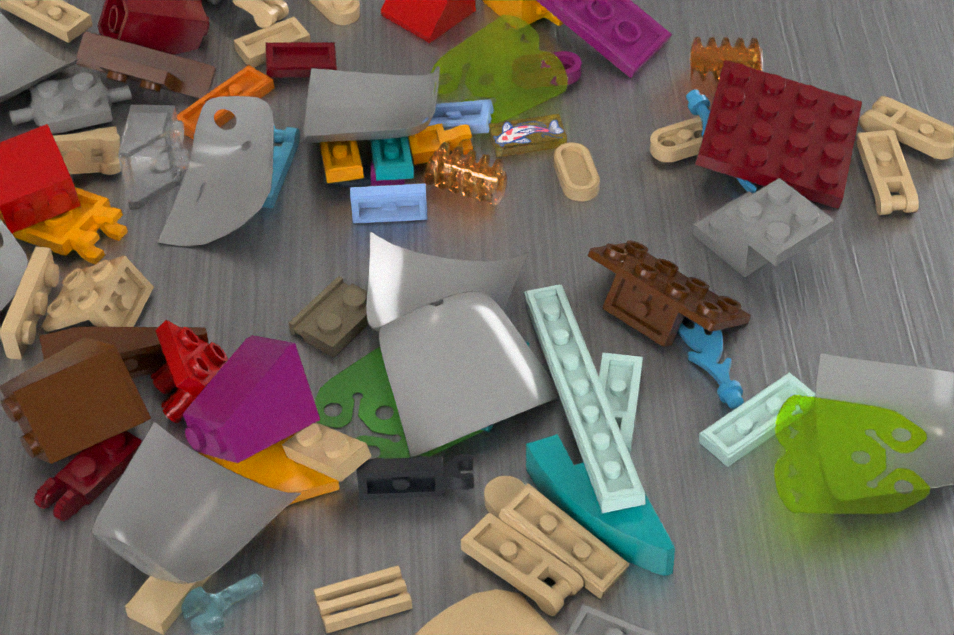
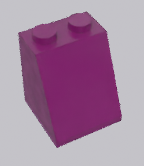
(251, 401)

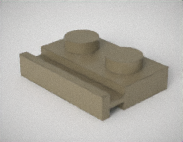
(332, 317)

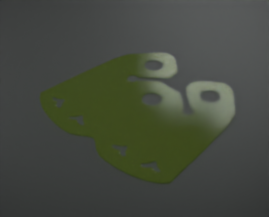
(514, 64)
(823, 453)

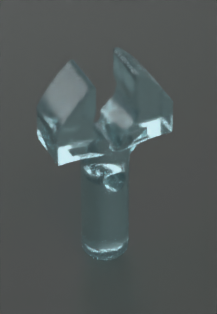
(216, 603)

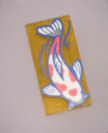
(527, 135)

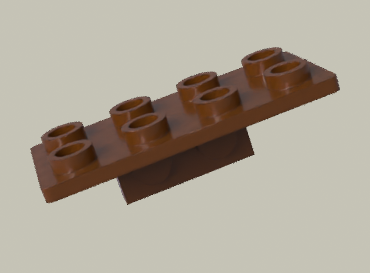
(656, 296)

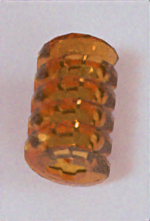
(711, 57)
(466, 174)

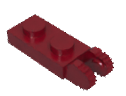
(87, 475)

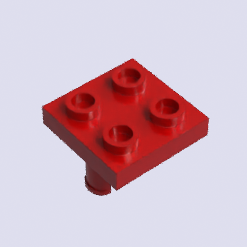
(188, 367)

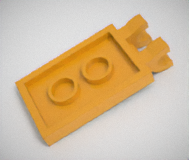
(77, 228)

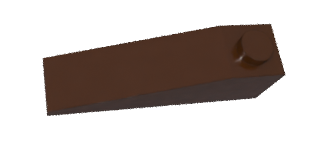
(136, 345)

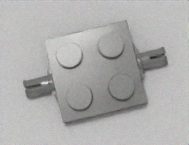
(71, 103)

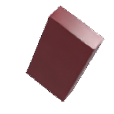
(298, 58)

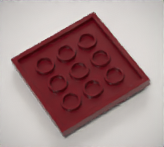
(780, 129)

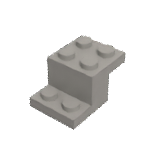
(763, 227)

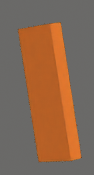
(244, 83)

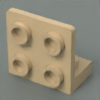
(104, 293)

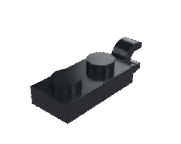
(413, 476)

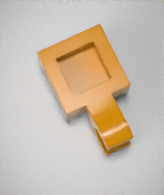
(429, 140)

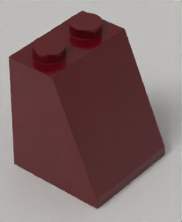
(156, 24)

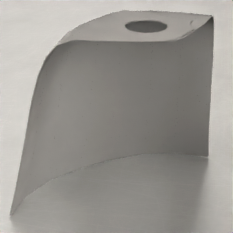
(23, 61)
(367, 105)
(233, 177)
(408, 280)
(459, 369)
(913, 391)
(182, 512)

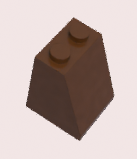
(73, 400)

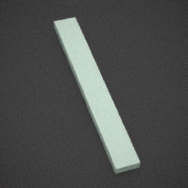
(584, 400)

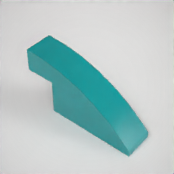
(630, 532)

